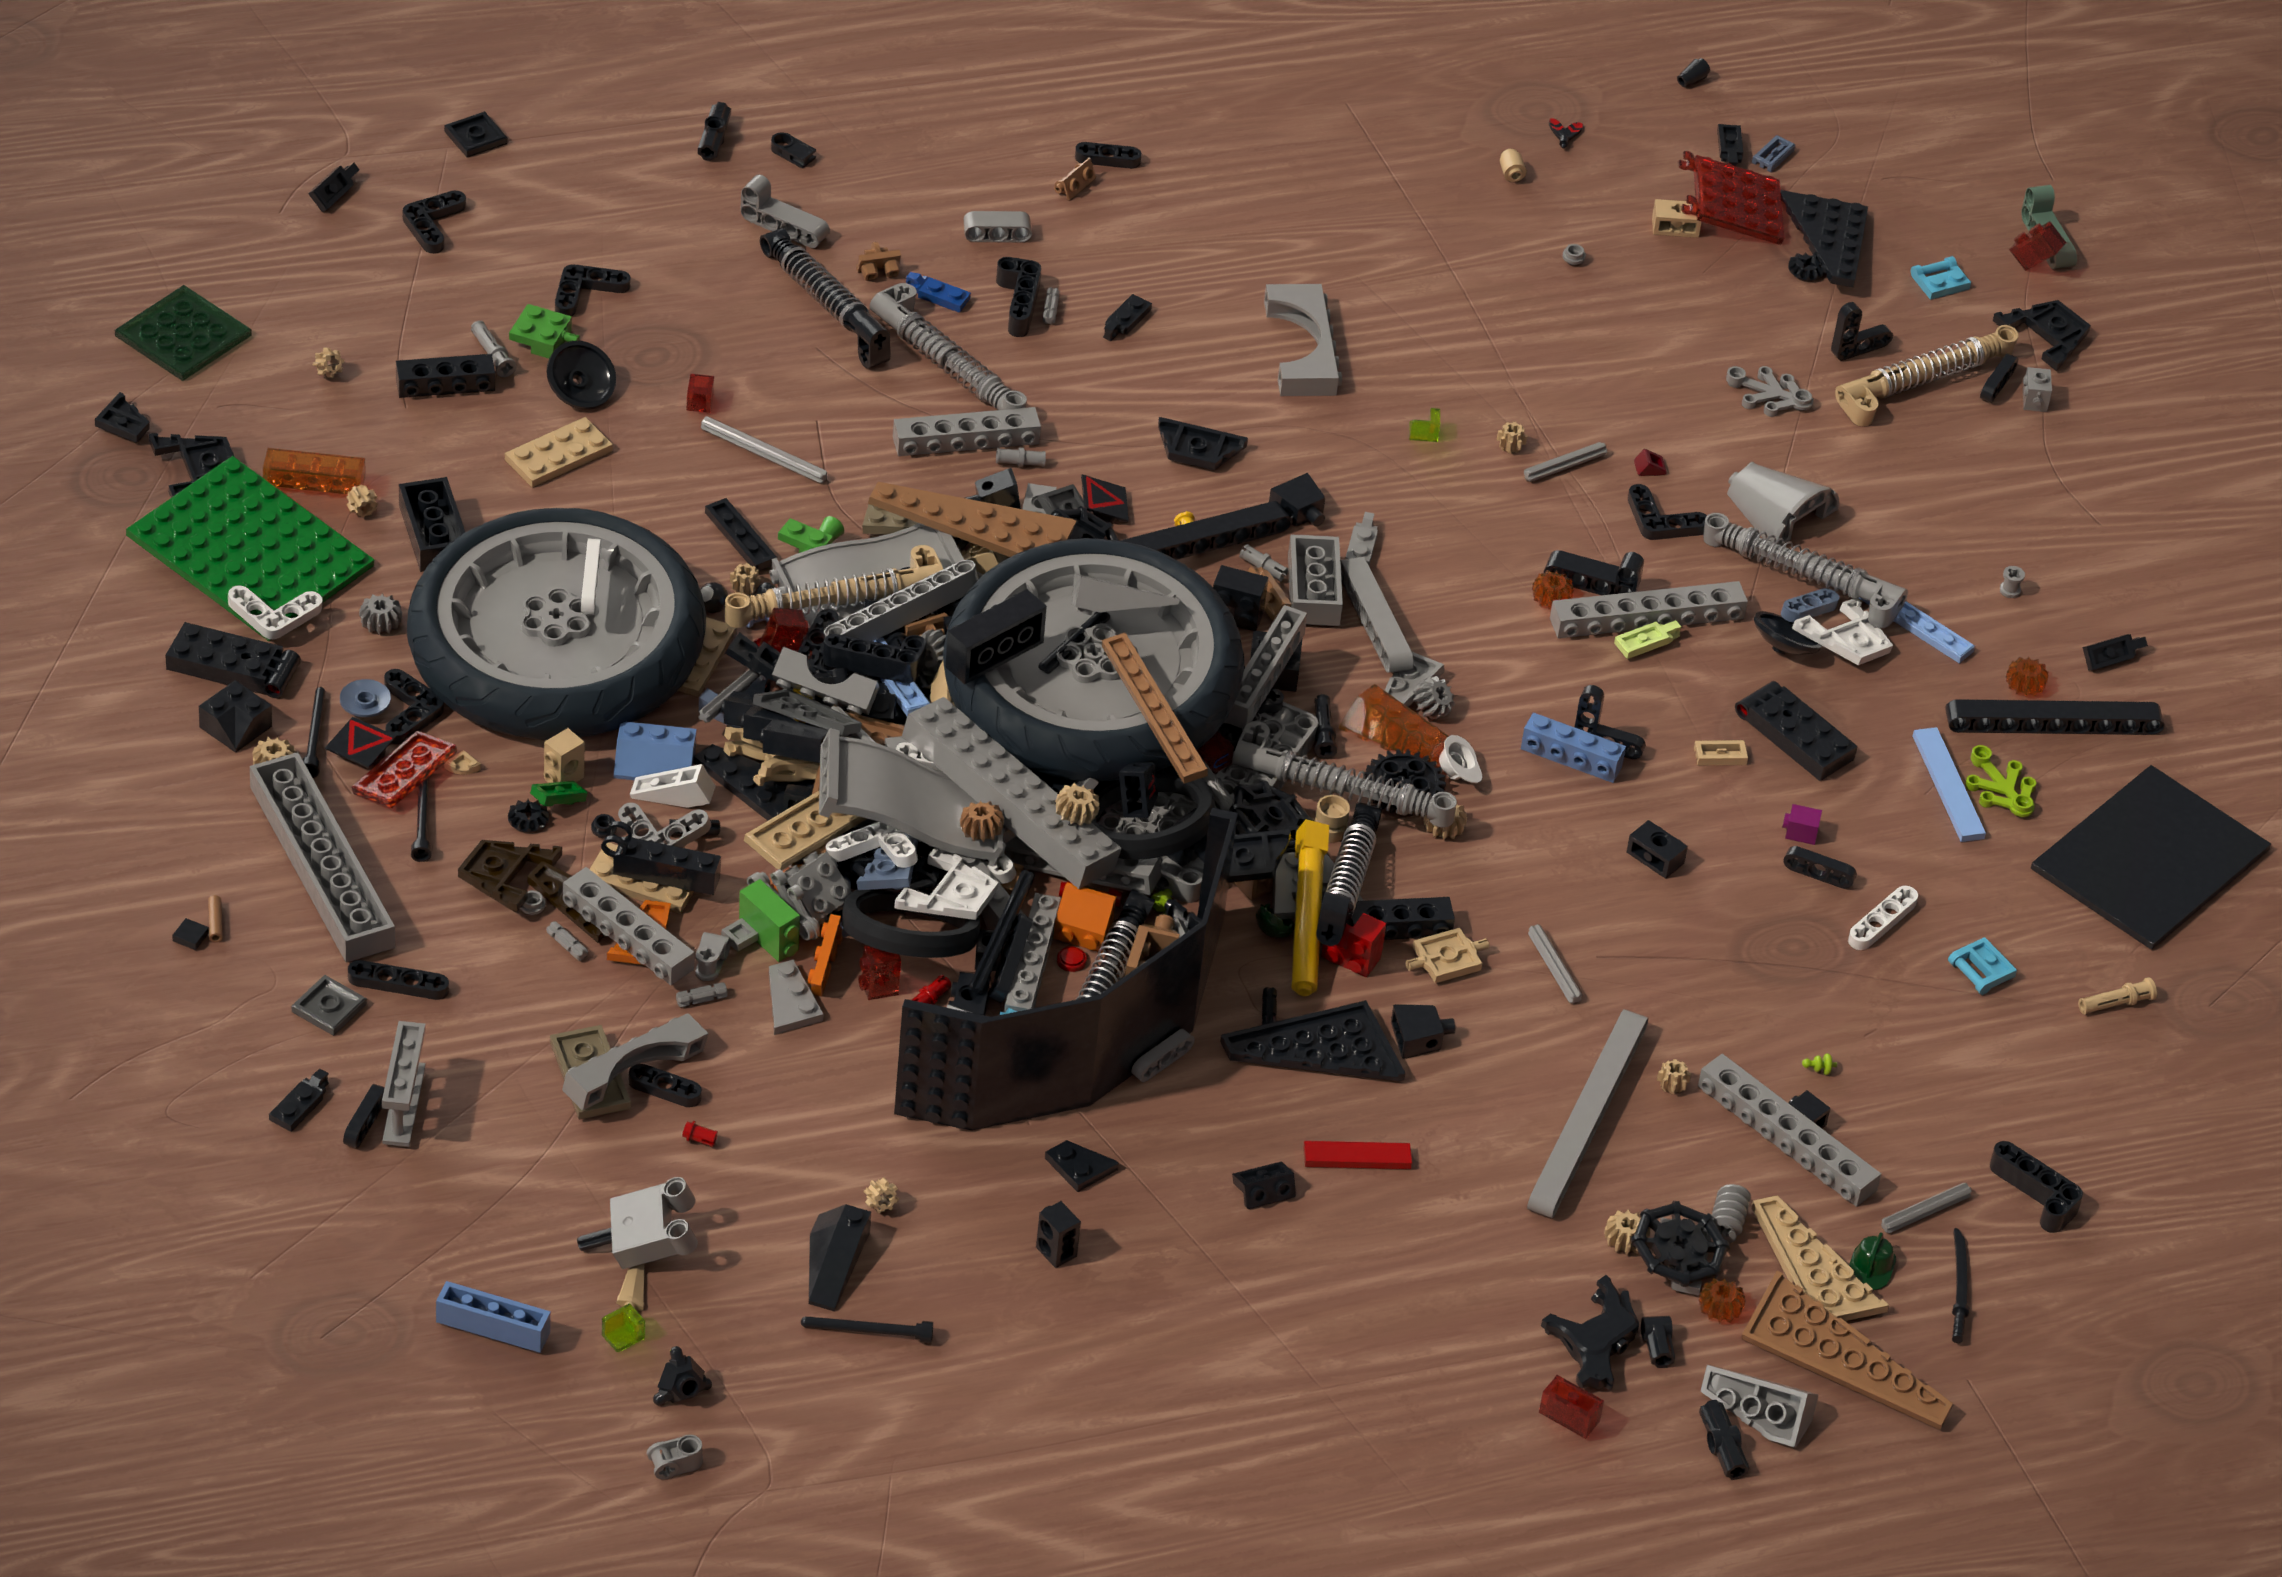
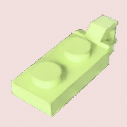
(1647, 638)

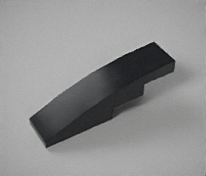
(755, 657)

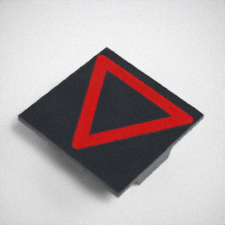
(1105, 499)
(361, 743)

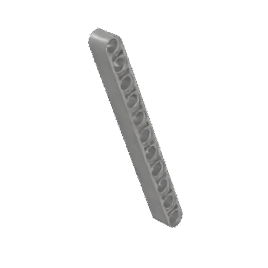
(1587, 1113)

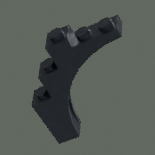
(776, 731)

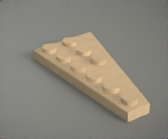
(1814, 1265)

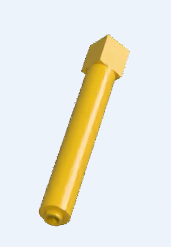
(1310, 849)

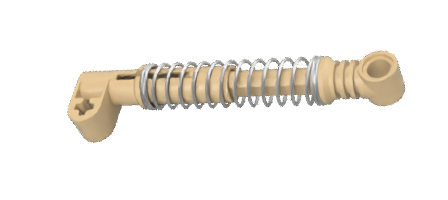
(1859, 396)
(742, 609)

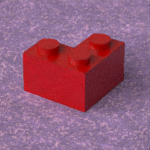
(1359, 947)

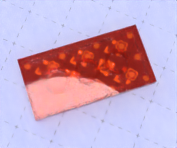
(404, 769)

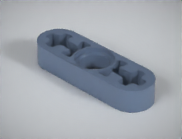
(1821, 602)

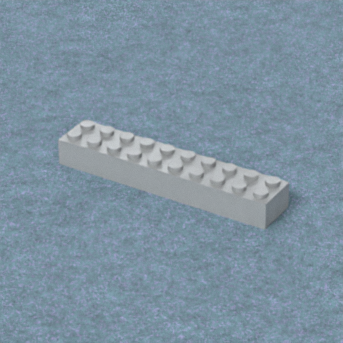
(1027, 803)
(322, 857)

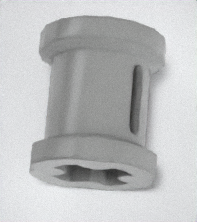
(2012, 579)

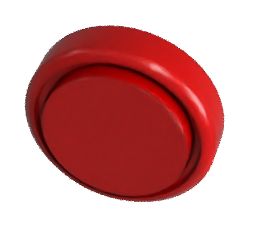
(1071, 959)

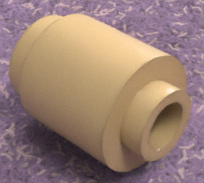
(1512, 165)

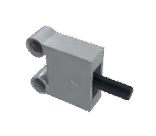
(644, 1225)

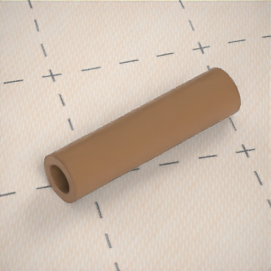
(215, 918)

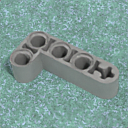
(772, 214)

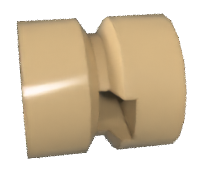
(1334, 812)

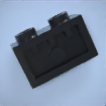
(1265, 1184)

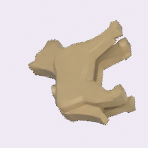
(774, 767)

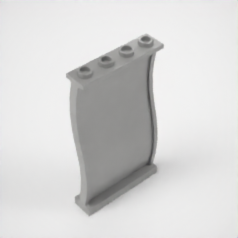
(857, 558)
(900, 792)

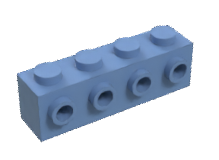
(1573, 747)
(493, 1316)

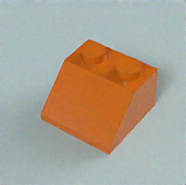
(1084, 917)

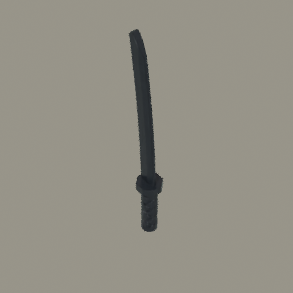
(1960, 1308)

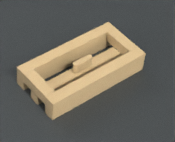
(1721, 752)

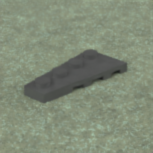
(807, 710)

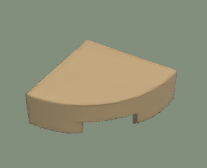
(462, 764)

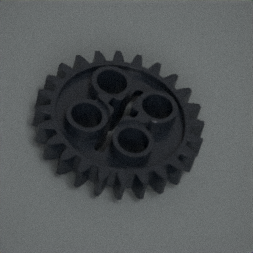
(1407, 769)

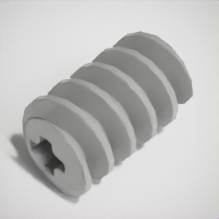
(1731, 1210)

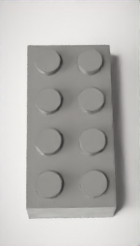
(1315, 578)

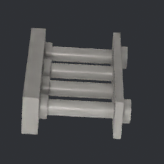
(403, 1083)

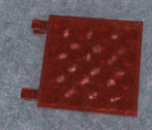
(1734, 198)

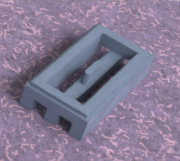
(1777, 155)

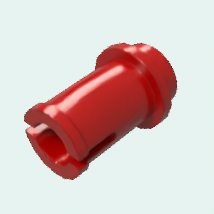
(699, 1134)

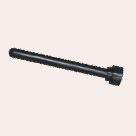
(311, 760)
(421, 848)
(922, 1331)

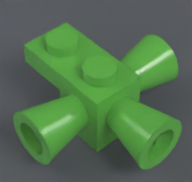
(807, 537)

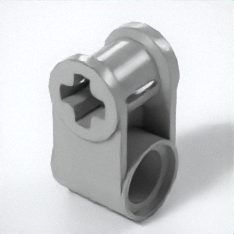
(711, 955)
(677, 1456)

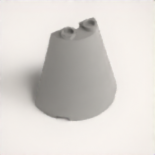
(1777, 500)

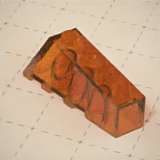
(1393, 725)

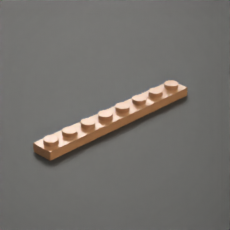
(1154, 708)

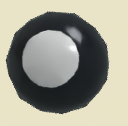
(714, 597)

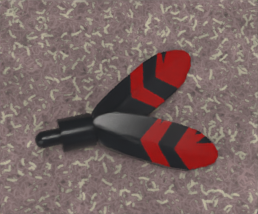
(1562, 134)

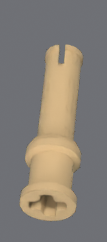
(2128, 994)

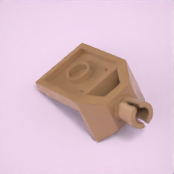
(1151, 940)

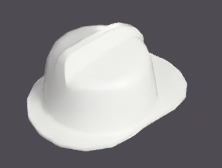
(1460, 760)

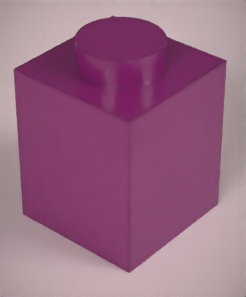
(1802, 824)

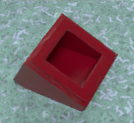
(1649, 464)

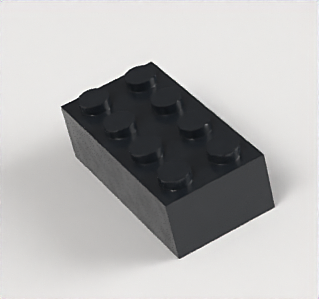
(429, 517)
(995, 636)

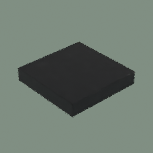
(475, 134)

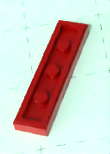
(1357, 1155)

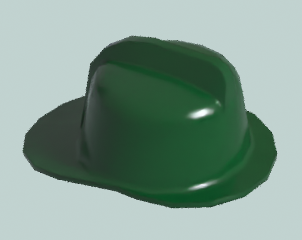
(1873, 1261)

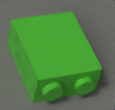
(771, 918)

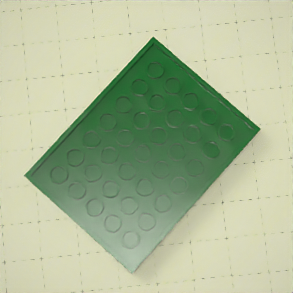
(248, 534)

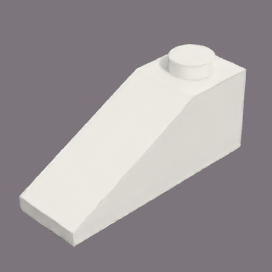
(676, 787)

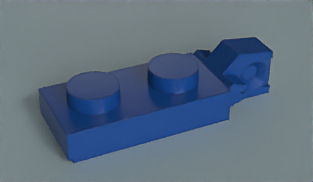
(939, 292)

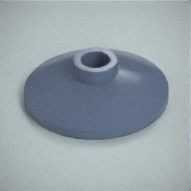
(365, 698)

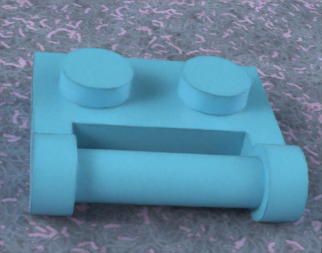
(1943, 283)
(1987, 960)

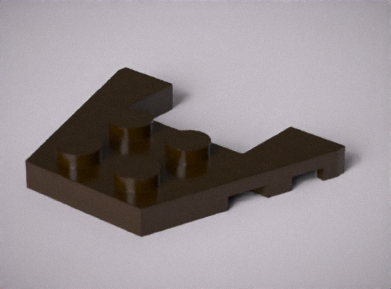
(495, 865)

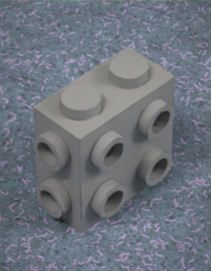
(821, 884)

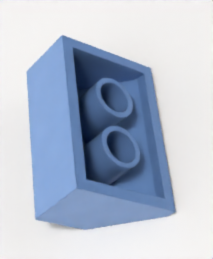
(652, 749)

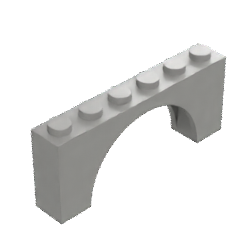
(1306, 307)

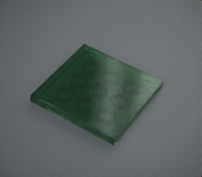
(183, 332)

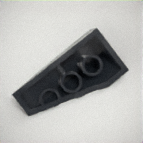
(834, 1251)

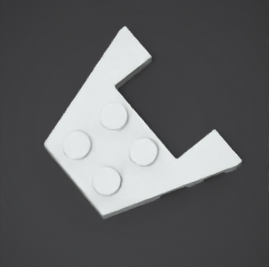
(1852, 640)
(959, 894)

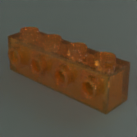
(313, 471)

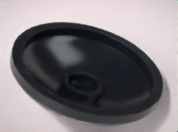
(589, 367)
(1781, 635)

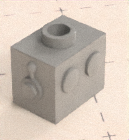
(2037, 389)

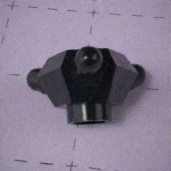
(680, 1379)

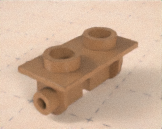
(1076, 180)

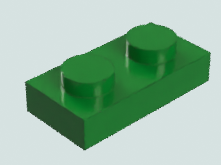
(558, 793)

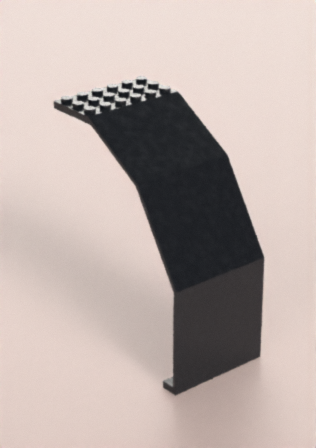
(1067, 1054)

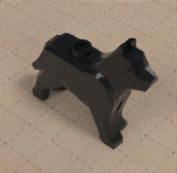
(1598, 1337)

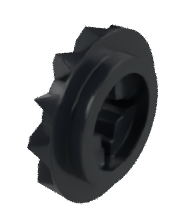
(1811, 272)
(518, 818)

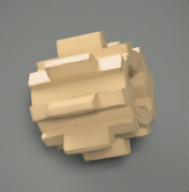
(335, 362)
(1511, 437)
(362, 500)
(745, 579)
(1673, 1076)
(888, 1196)

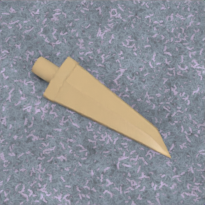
(633, 1288)

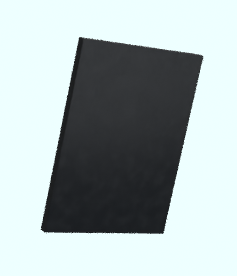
(2151, 856)

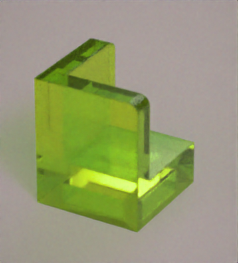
(1426, 430)
(623, 1327)

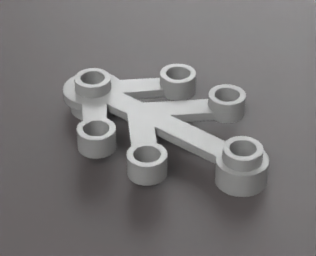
(1797, 398)
(809, 926)

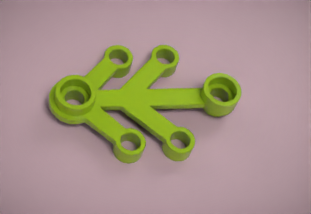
(2019, 804)

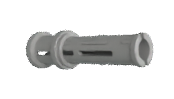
(498, 352)

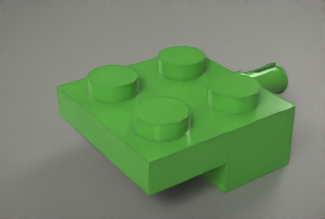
(542, 330)

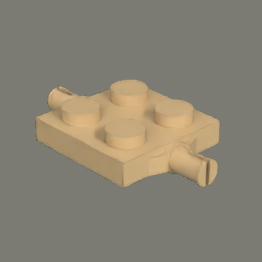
(1447, 955)

